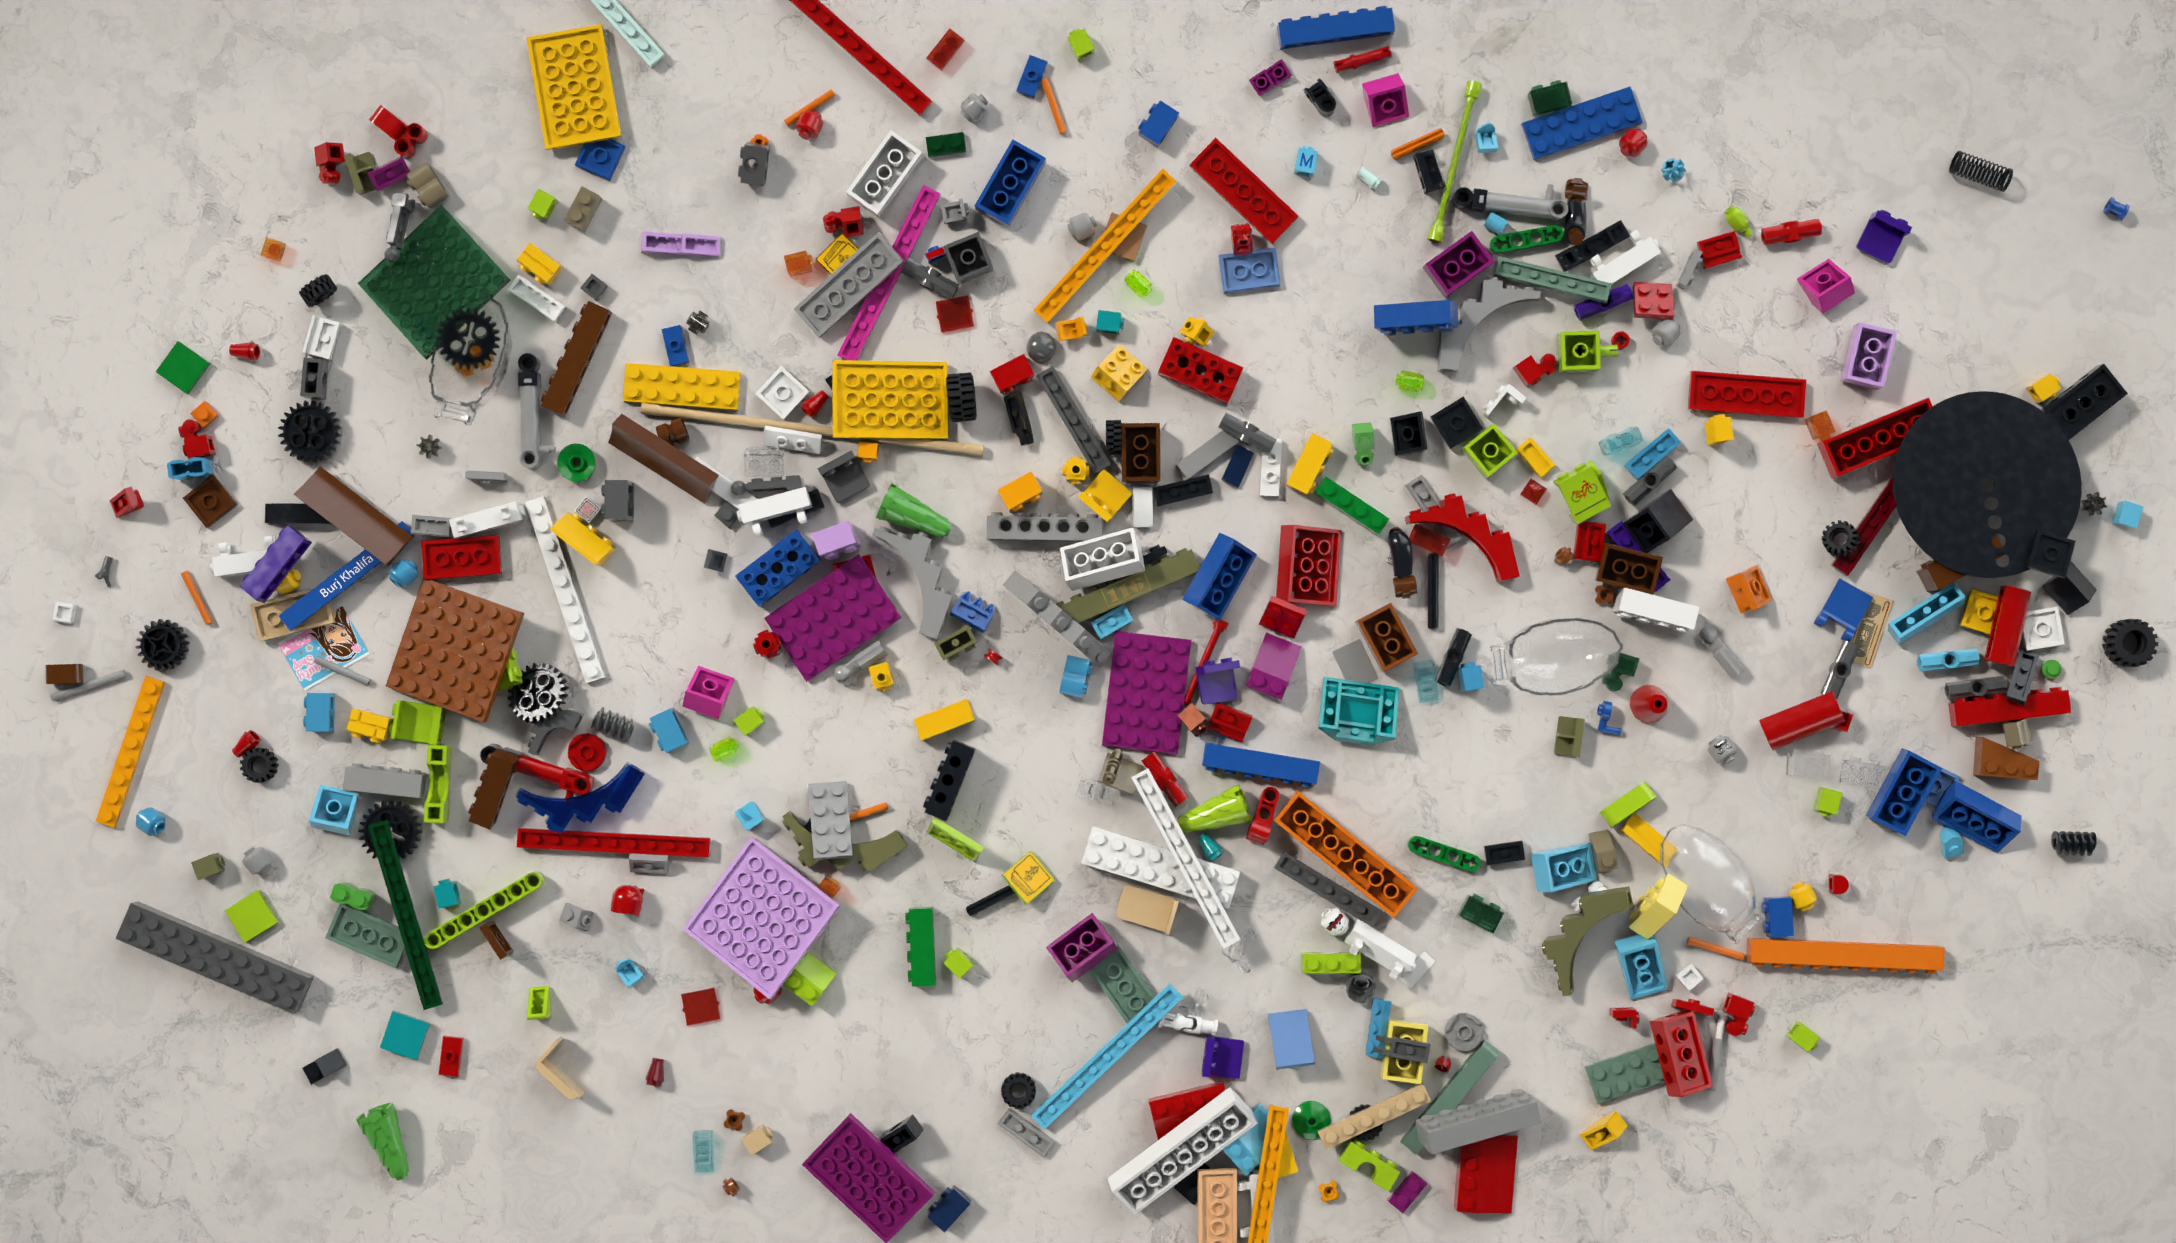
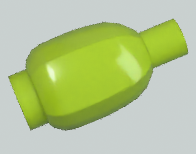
(1738, 220)

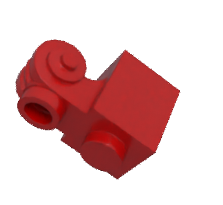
(327, 158)
(848, 219)
(1241, 239)
(1530, 371)
(195, 445)
(1741, 1010)

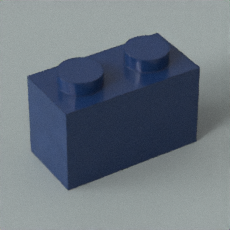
(948, 1208)

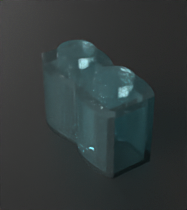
(1616, 442)

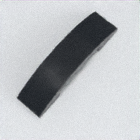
(1592, 246)
(292, 514)

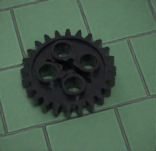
(450, 333)
(327, 433)
(538, 693)
(398, 816)

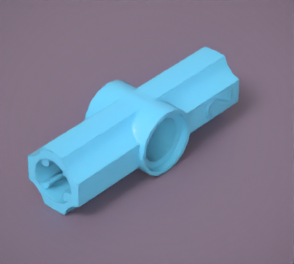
(1958, 659)

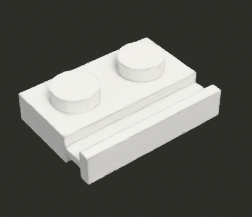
(321, 337)

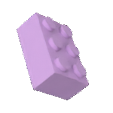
(1868, 356)
(836, 540)

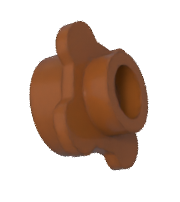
(1563, 556)
(1609, 594)
(729, 1123)
(730, 1187)

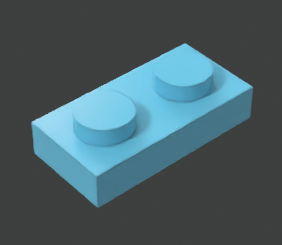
(1112, 621)

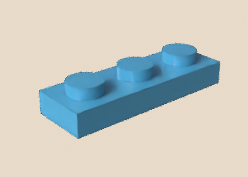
(1652, 454)
(1378, 1026)

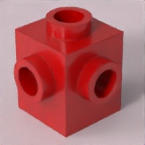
(774, 640)

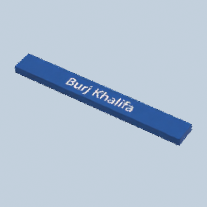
(331, 587)

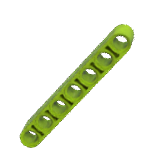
(475, 911)

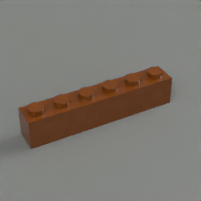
(576, 358)

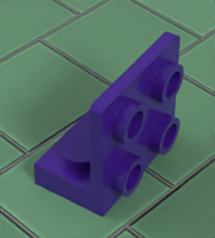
(1222, 1057)

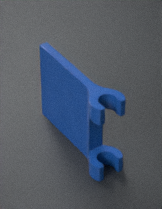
(1845, 607)

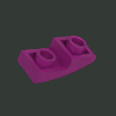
(1270, 77)

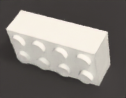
(884, 174)
(1102, 559)
(1656, 609)

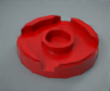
(586, 752)

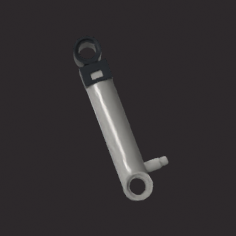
(1482, 200)
(530, 412)

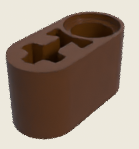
(64, 673)

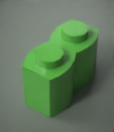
(349, 894)

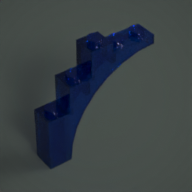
(586, 806)

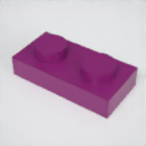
(389, 173)
(1407, 1192)

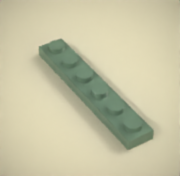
(1552, 279)

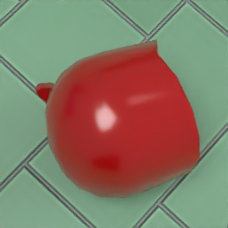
(627, 900)

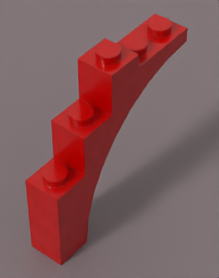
(1452, 514)

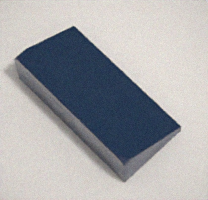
(1237, 466)

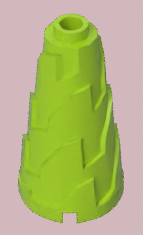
(1217, 812)

